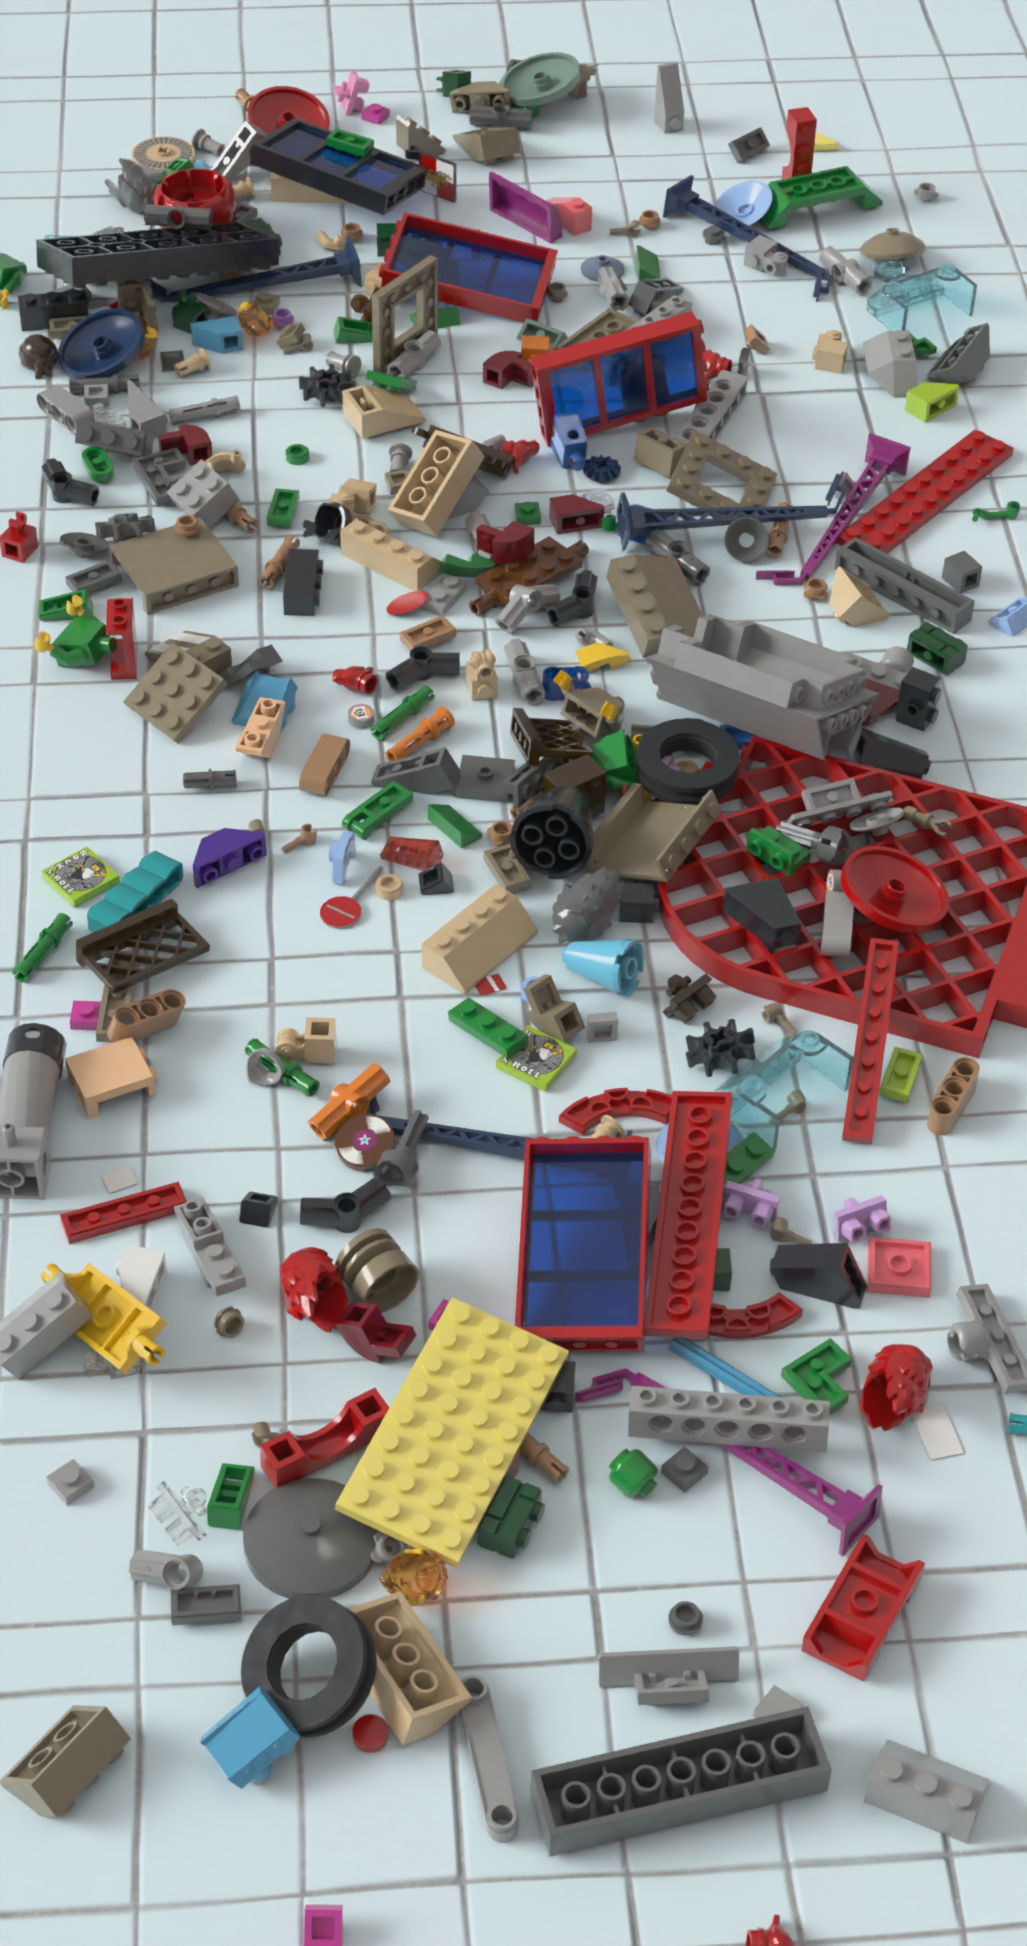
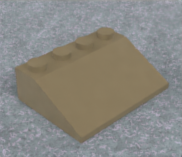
(652, 597)

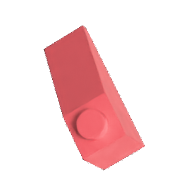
(573, 213)

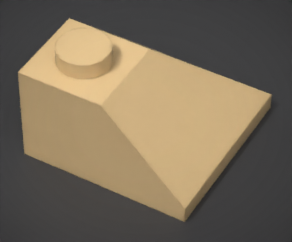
(854, 600)

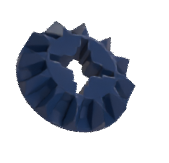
(608, 469)

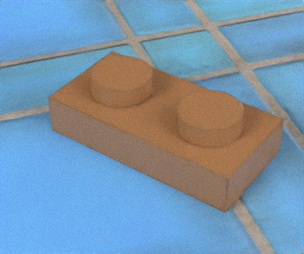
(428, 633)

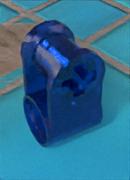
(553, 691)

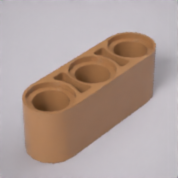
(324, 764)
(146, 1016)
(953, 1096)

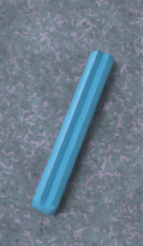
(718, 1368)

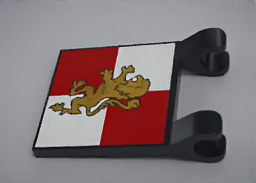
(440, 176)

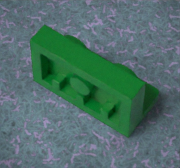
(777, 850)

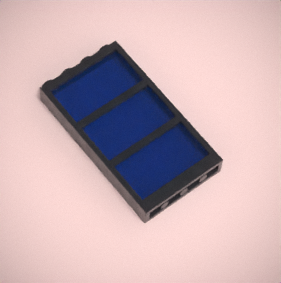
(372, 182)

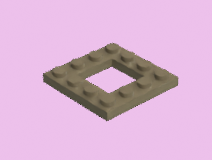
(420, 280)
(704, 449)

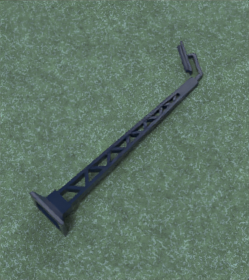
(682, 198)
(341, 263)
(632, 519)
(471, 1139)

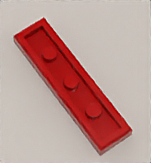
(122, 1212)

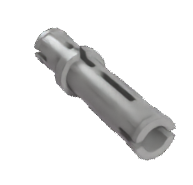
(204, 409)

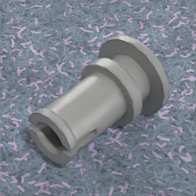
(204, 142)
(345, 362)
(399, 456)

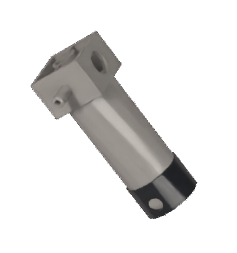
(27, 1102)

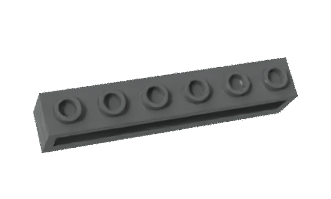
(905, 585)

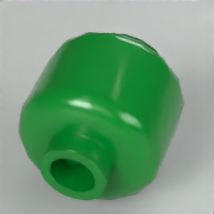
(633, 1473)

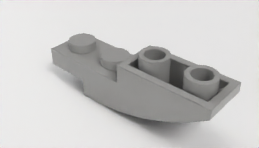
(208, 1247)

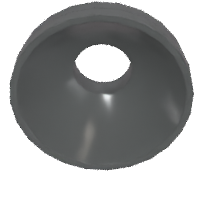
(752, 526)

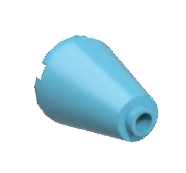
(607, 963)

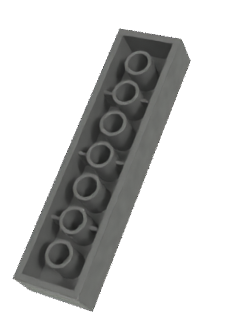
(679, 1781)

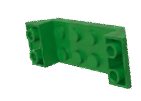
(814, 190)

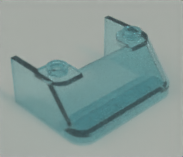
(892, 301)
(752, 1080)

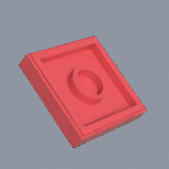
(899, 1267)

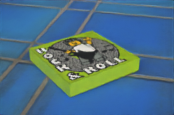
(80, 876)
(538, 1061)

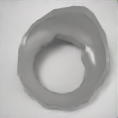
(258, 1074)

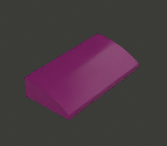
(524, 208)

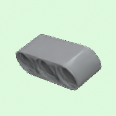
(63, 407)
(837, 925)

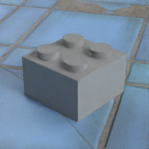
(203, 494)

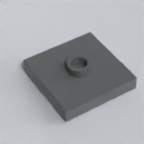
(483, 778)

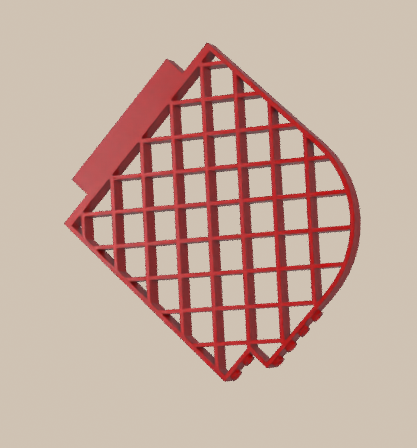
(834, 991)

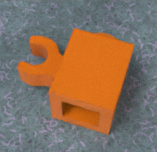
(534, 346)

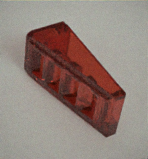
(421, 854)

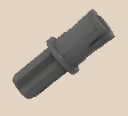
(210, 779)

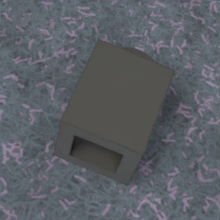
(962, 571)

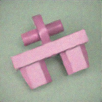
(348, 93)

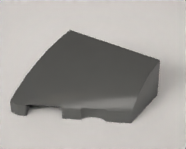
(259, 660)

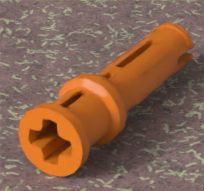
(427, 730)

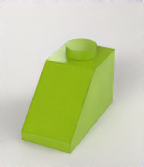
(931, 399)

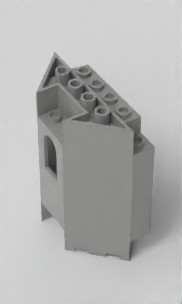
(763, 683)

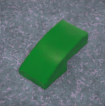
(461, 568)

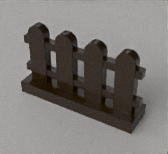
(493, 462)

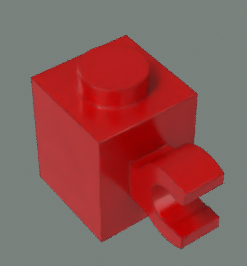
(18, 539)

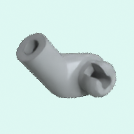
(155, 174)
(495, 442)
(591, 636)

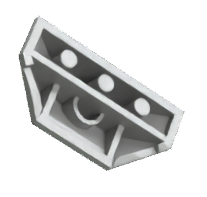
(891, 361)

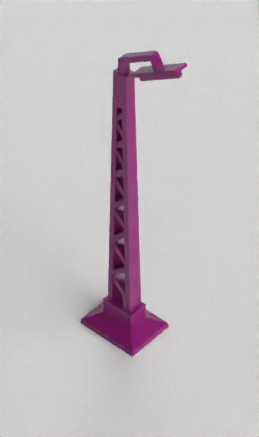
(881, 456)
(849, 1514)

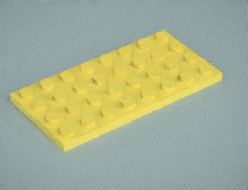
(452, 1432)

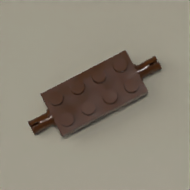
(543, 566)

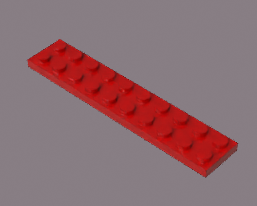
(928, 492)
(689, 1216)

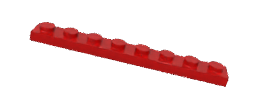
(870, 1041)

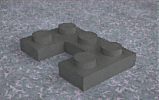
(153, 472)

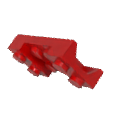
(861, 1609)

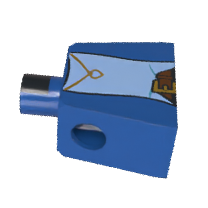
(569, 450)

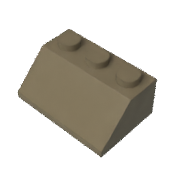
(66, 1760)

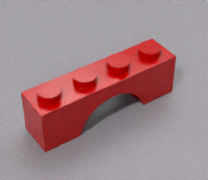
(801, 132)
(297, 1456)

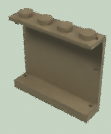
(175, 567)
(649, 836)

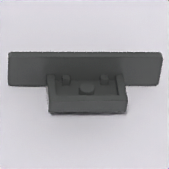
(529, 779)

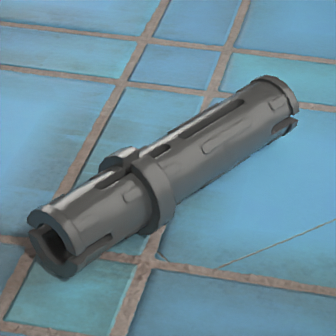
(114, 383)

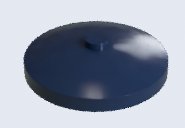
(101, 344)

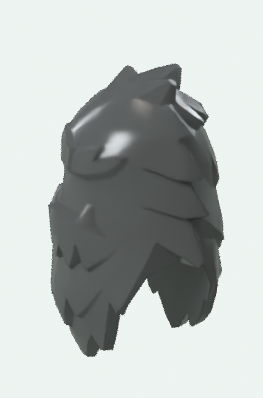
(133, 187)
(586, 906)

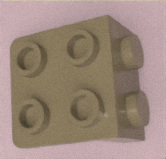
(137, 297)

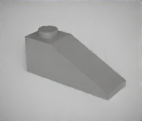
(669, 99)
(236, 155)

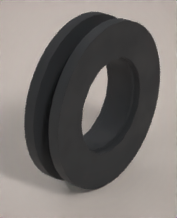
(687, 736)
(352, 1674)

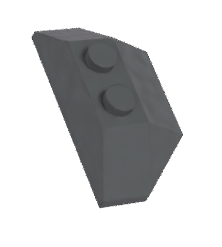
(964, 357)

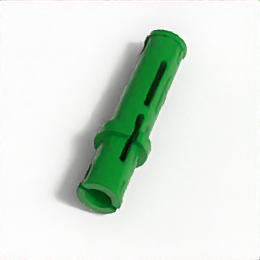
(409, 706)
(48, 939)
(293, 1072)

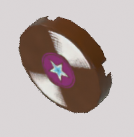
(363, 1141)

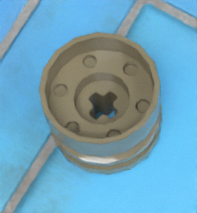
(377, 1269)

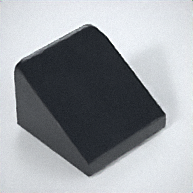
(436, 880)
(257, 1209)

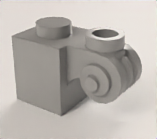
(763, 255)

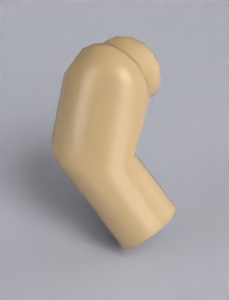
(327, 243)

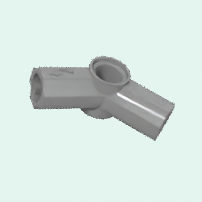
(525, 600)

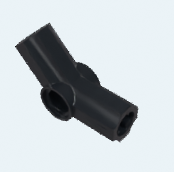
(65, 488)
(577, 605)
(421, 667)
(346, 1208)

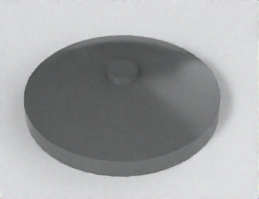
(303, 1544)

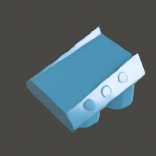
(266, 687)
(251, 1739)

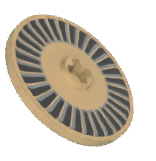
(162, 151)

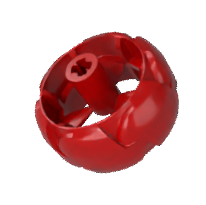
(198, 190)

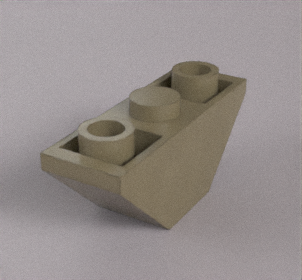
(479, 94)
(409, 135)

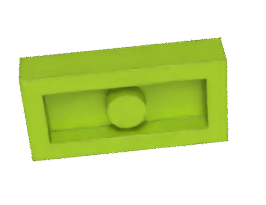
(900, 1074)

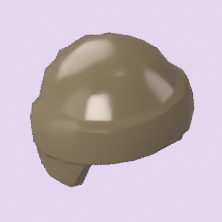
(580, 89)

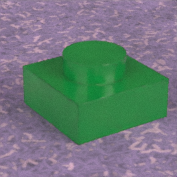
(527, 513)

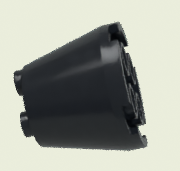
(554, 833)

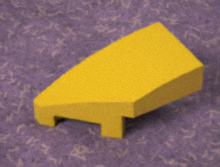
(599, 654)

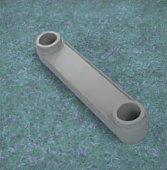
(488, 1761)

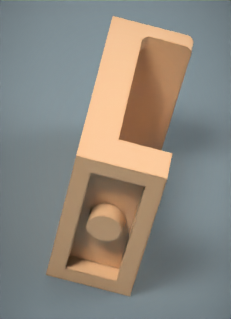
(109, 1073)

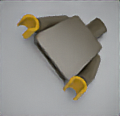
(591, 707)

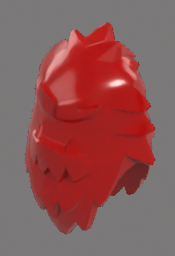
(313, 1288)
(895, 1385)

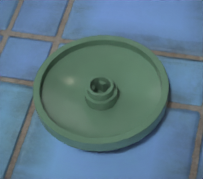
(541, 78)

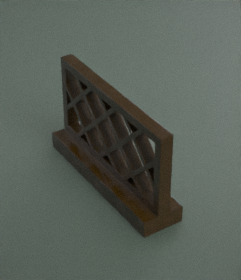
(546, 738)
(131, 933)

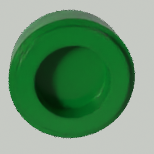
(297, 454)

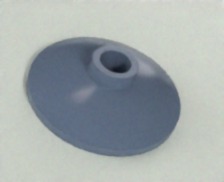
(592, 265)

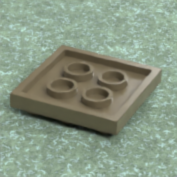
(175, 693)

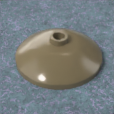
(892, 245)

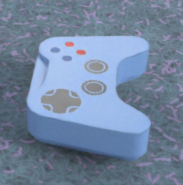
(340, 854)

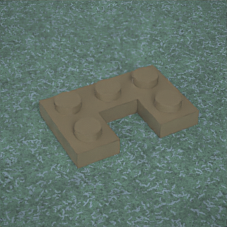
(507, 869)

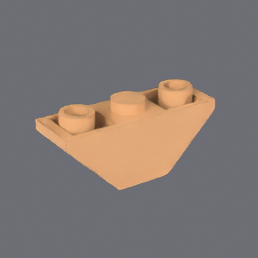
(262, 729)

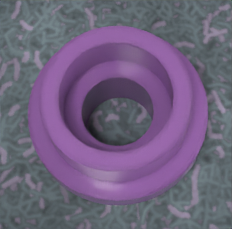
(282, 317)

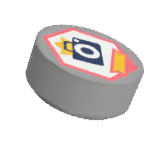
(361, 716)
(833, 881)

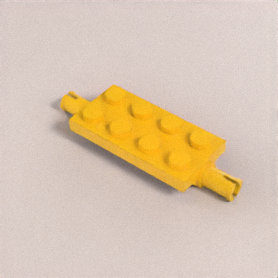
(120, 1324)

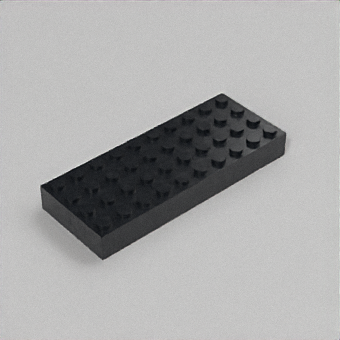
(156, 254)

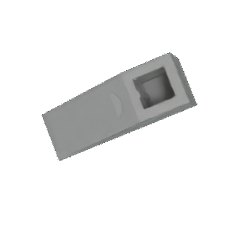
(144, 412)

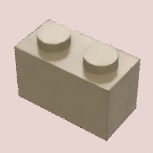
(658, 451)

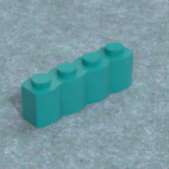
(139, 890)

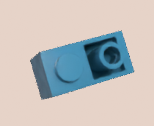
(218, 335)

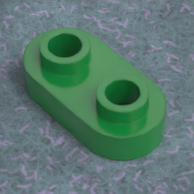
(97, 464)

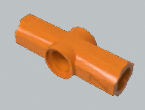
(349, 1101)

